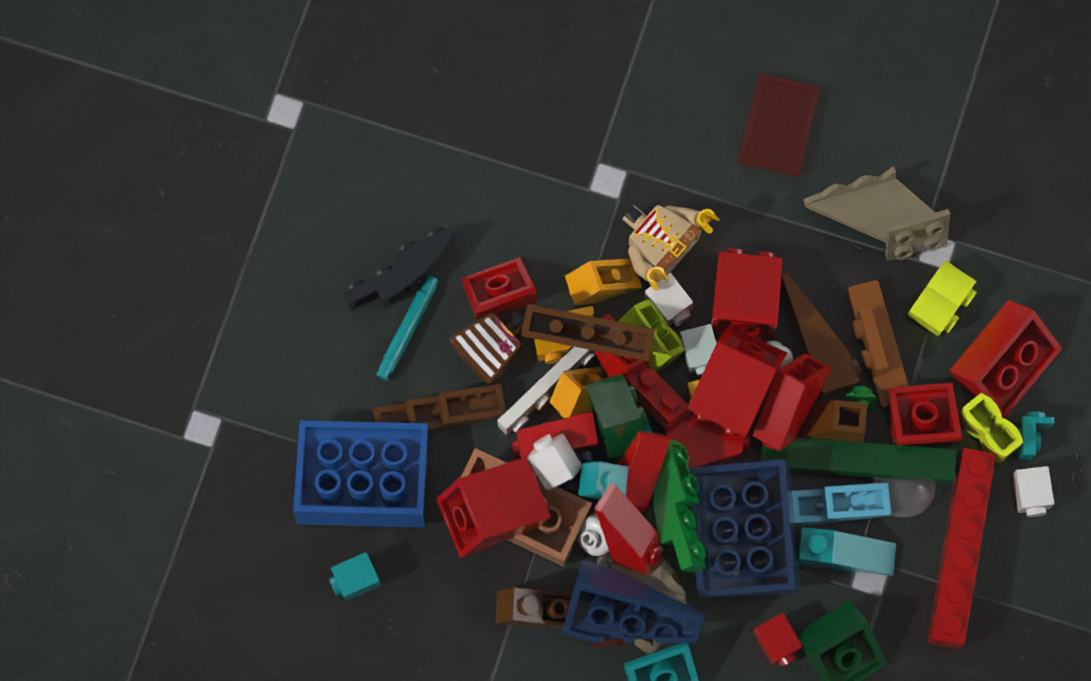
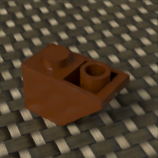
(835, 421)

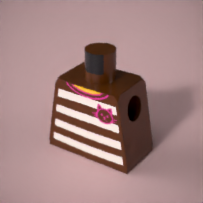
(489, 345)

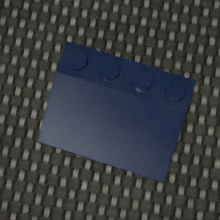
(746, 530)

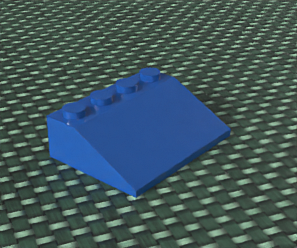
(361, 474)

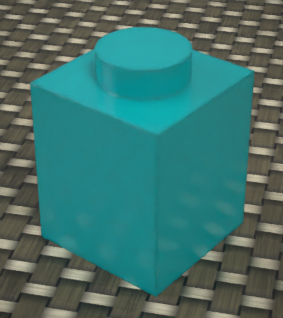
(598, 476)
(354, 577)

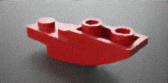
(650, 388)

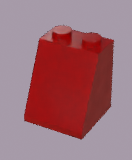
(747, 293)
(736, 381)
(493, 506)

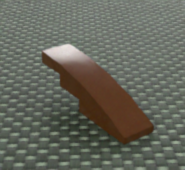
(447, 408)

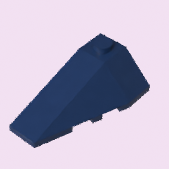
(619, 607)

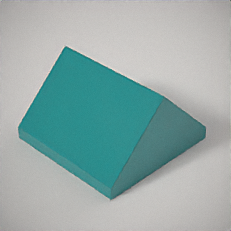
(665, 665)

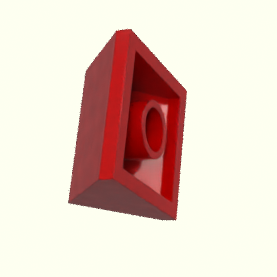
(500, 289)
(923, 414)

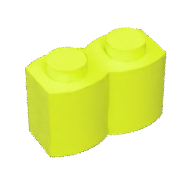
(942, 298)
(984, 421)

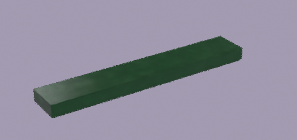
(867, 460)

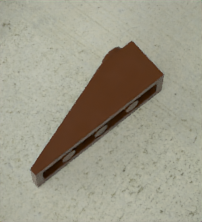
(587, 332)
(820, 341)

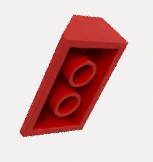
(1007, 357)

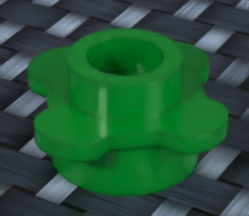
(862, 395)

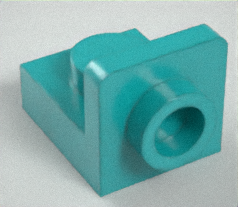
(1031, 439)

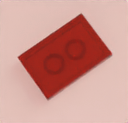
(778, 125)

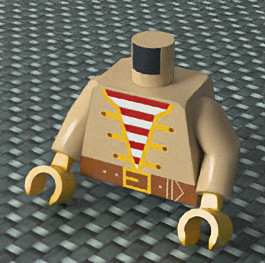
(664, 238)

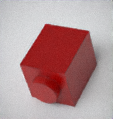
(778, 640)

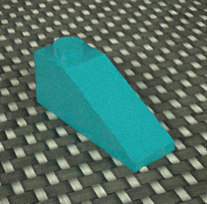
(845, 552)

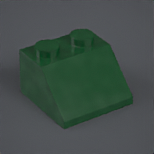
(615, 415)
(841, 646)

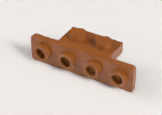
(877, 337)

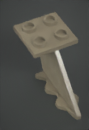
(886, 212)

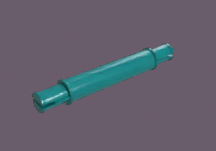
(407, 327)

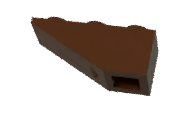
(532, 608)

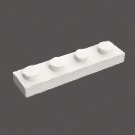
(540, 393)

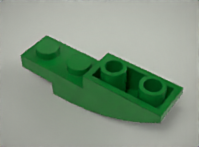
(673, 495)

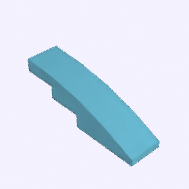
(841, 503)

